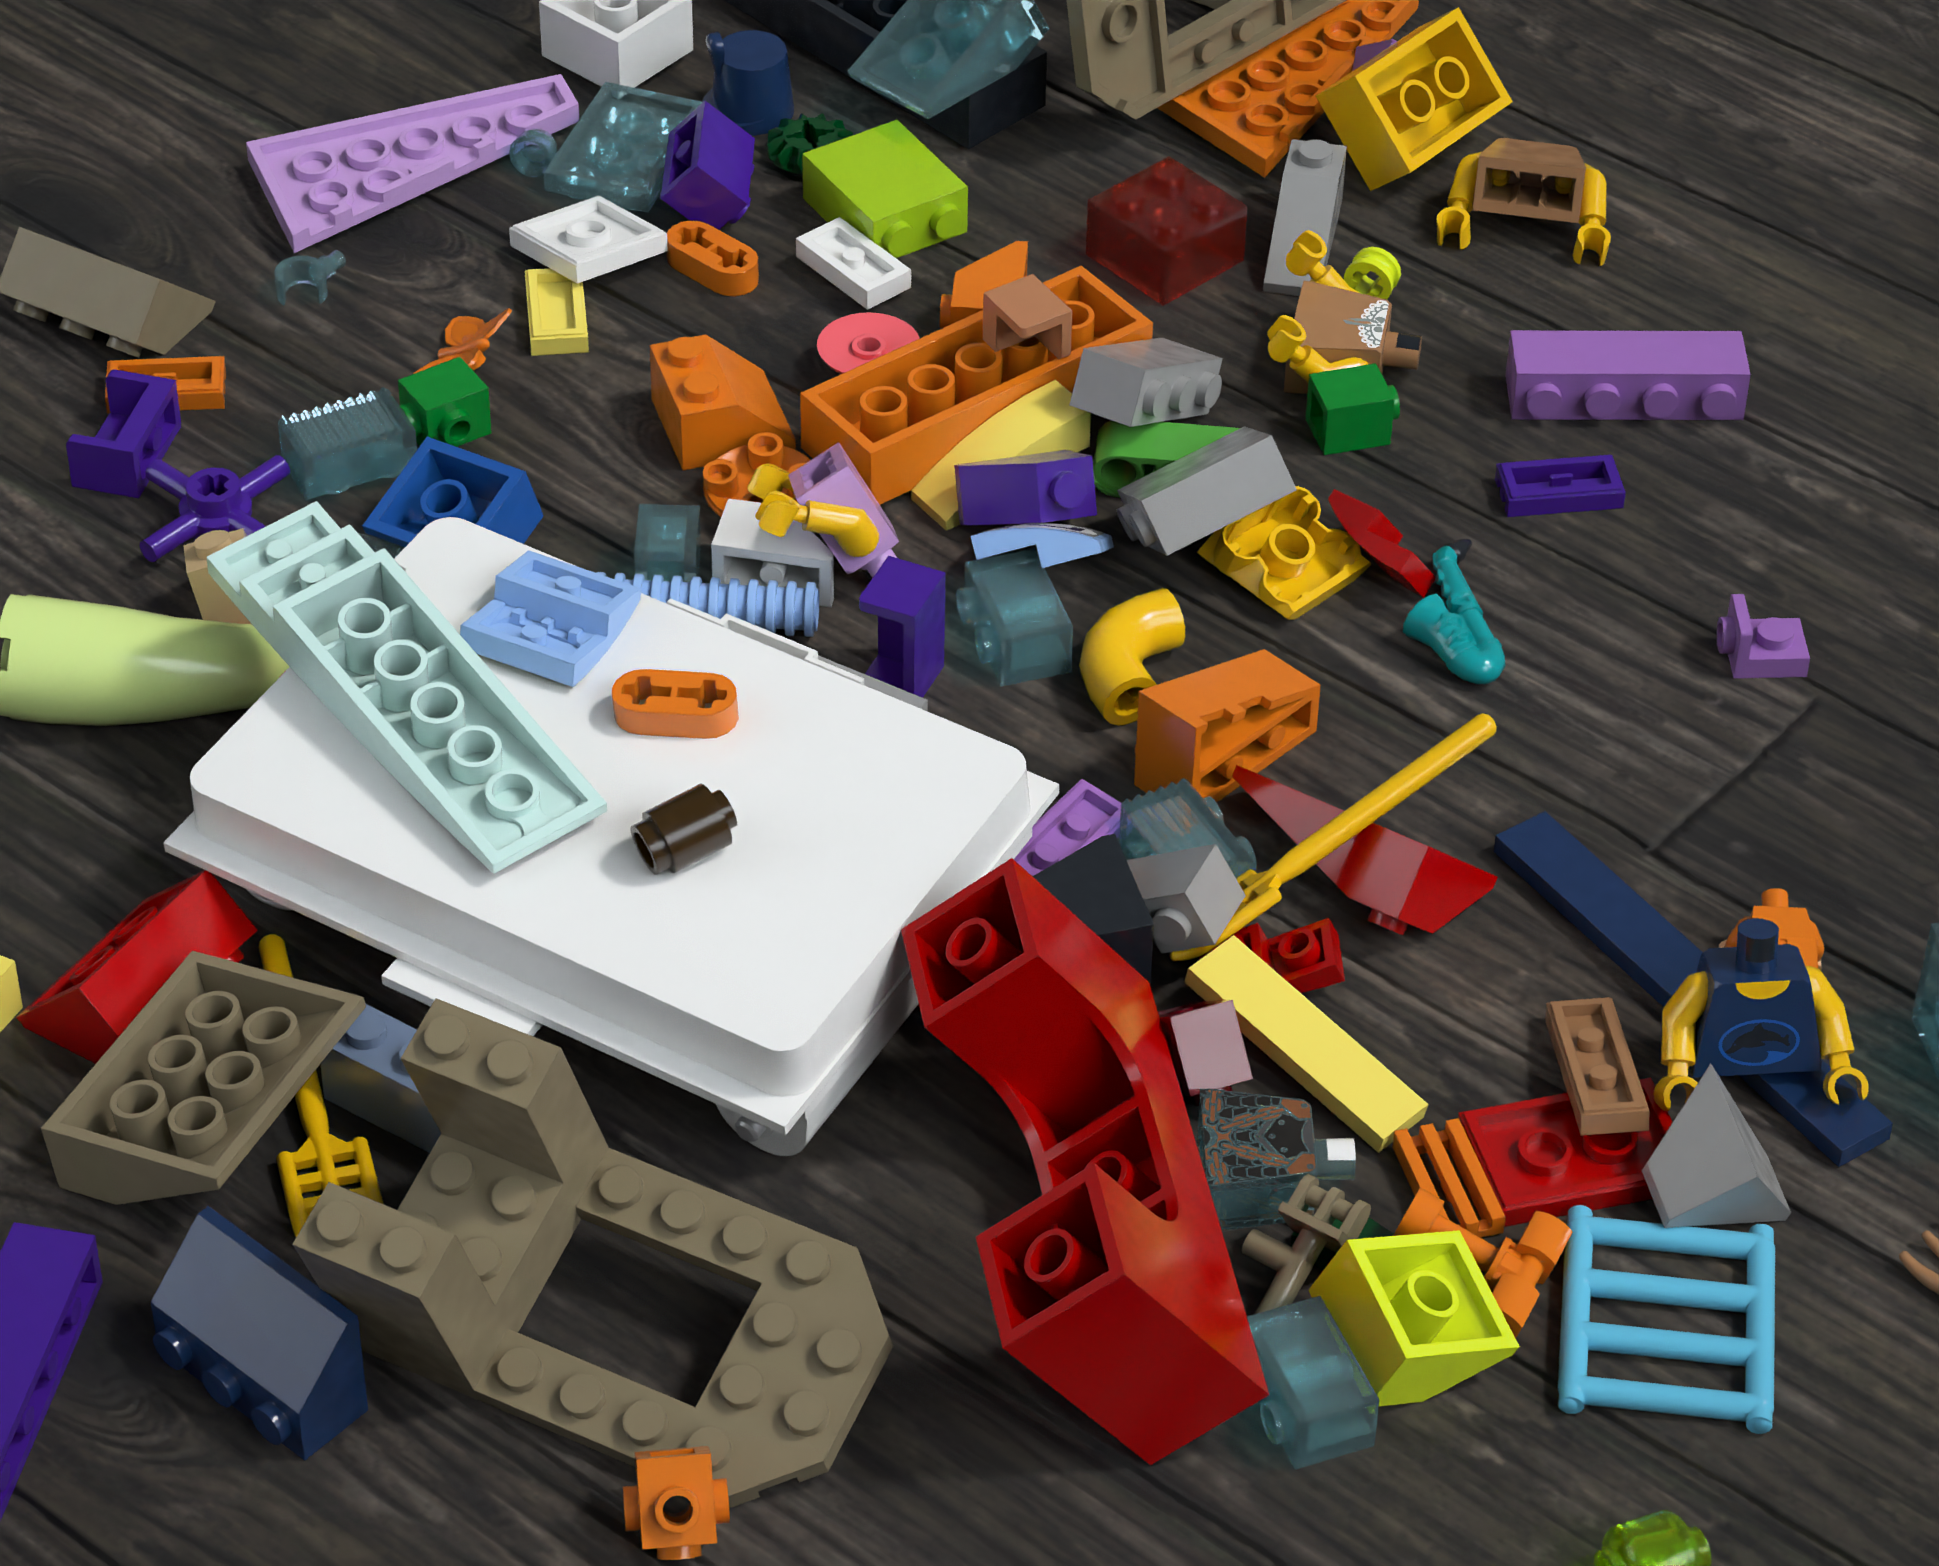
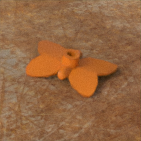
(468, 340)

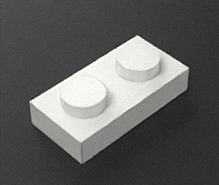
(853, 263)

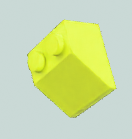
(1414, 1313)

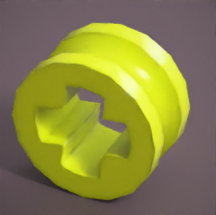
(1379, 262)

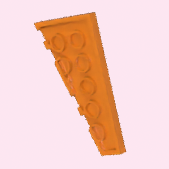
(1272, 94)

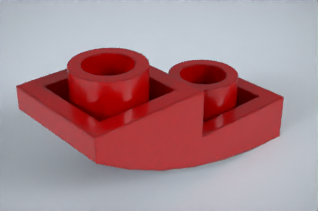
(1303, 957)

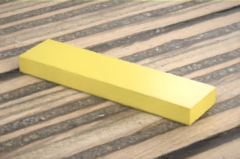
(1307, 1044)

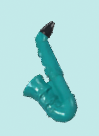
(1459, 635)

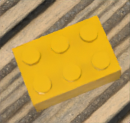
(1414, 99)

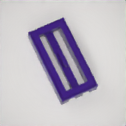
(1560, 485)

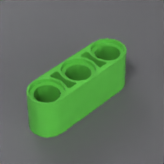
(1131, 453)

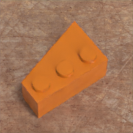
(1222, 718)

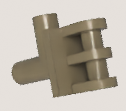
(1314, 1234)

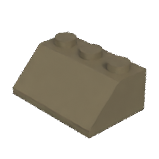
(98, 295)

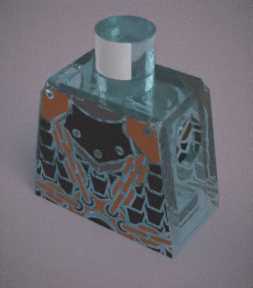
(1260, 1151)

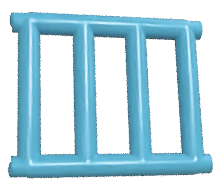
(1754, 1299)

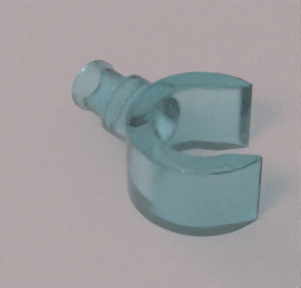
(309, 271)

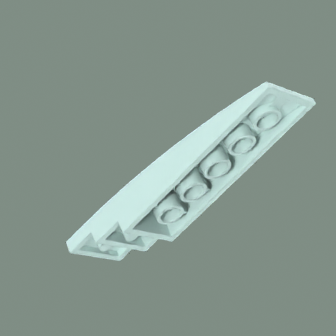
(405, 685)

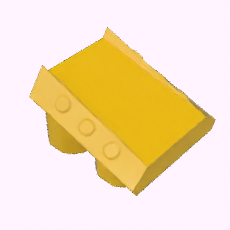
(1286, 554)

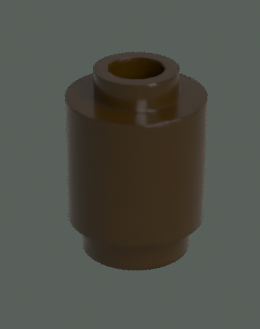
(684, 829)

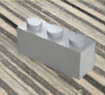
(1146, 381)

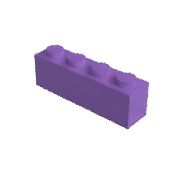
(1627, 375)

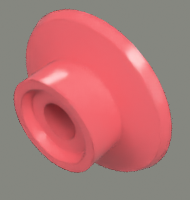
(862, 338)

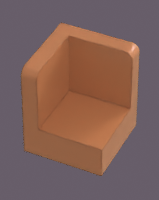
(1026, 311)

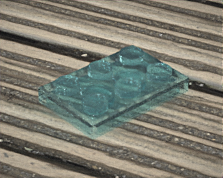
(618, 147)

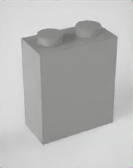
(1204, 491)

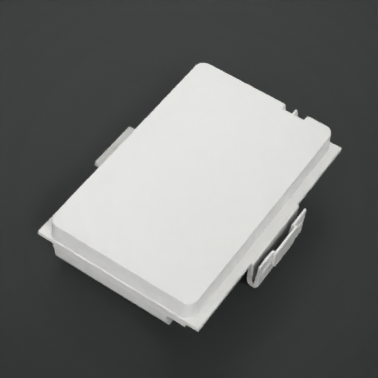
(737, 978)

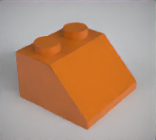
(711, 399)

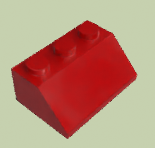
(129, 965)

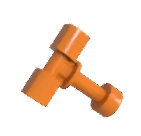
(1512, 1267)

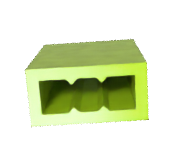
(887, 189)

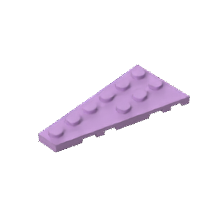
(366, 165)

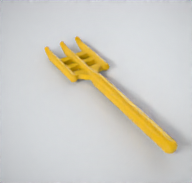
(1263, 887)
(321, 1147)

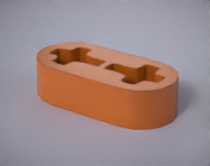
(712, 258)
(675, 703)

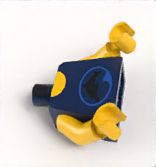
(1755, 1014)

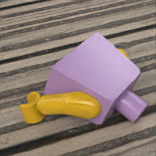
(832, 504)

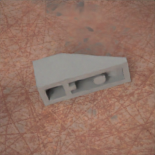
(1307, 201)

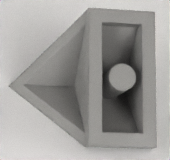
(1712, 1165)

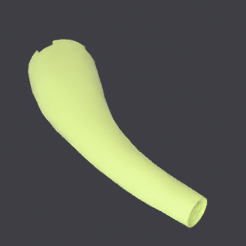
(125, 664)

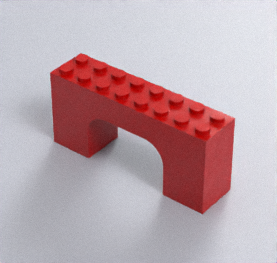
(1121, 1265)

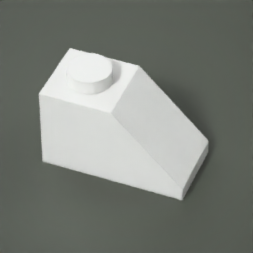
(749, 552)

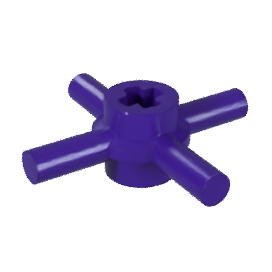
(209, 502)

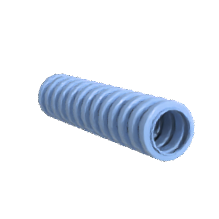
(762, 606)

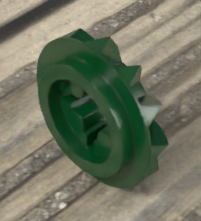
(791, 139)

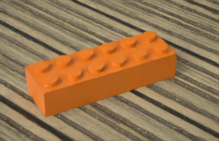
(929, 395)

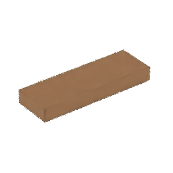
(1597, 1066)

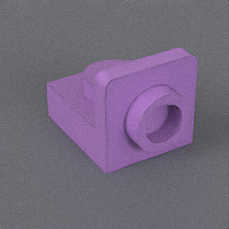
(1761, 646)

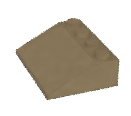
(194, 1081)

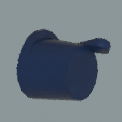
(750, 79)

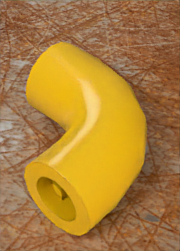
(1118, 646)

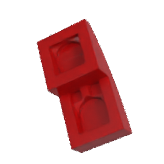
(1380, 541)

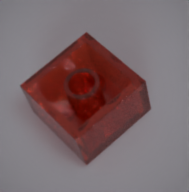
(1166, 230)

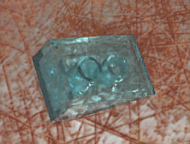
(948, 50)

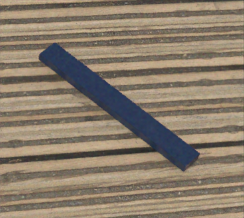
(1660, 961)

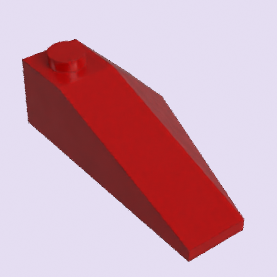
(1377, 866)

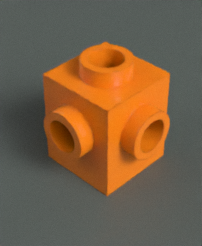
(670, 1474)

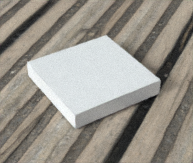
(588, 239)

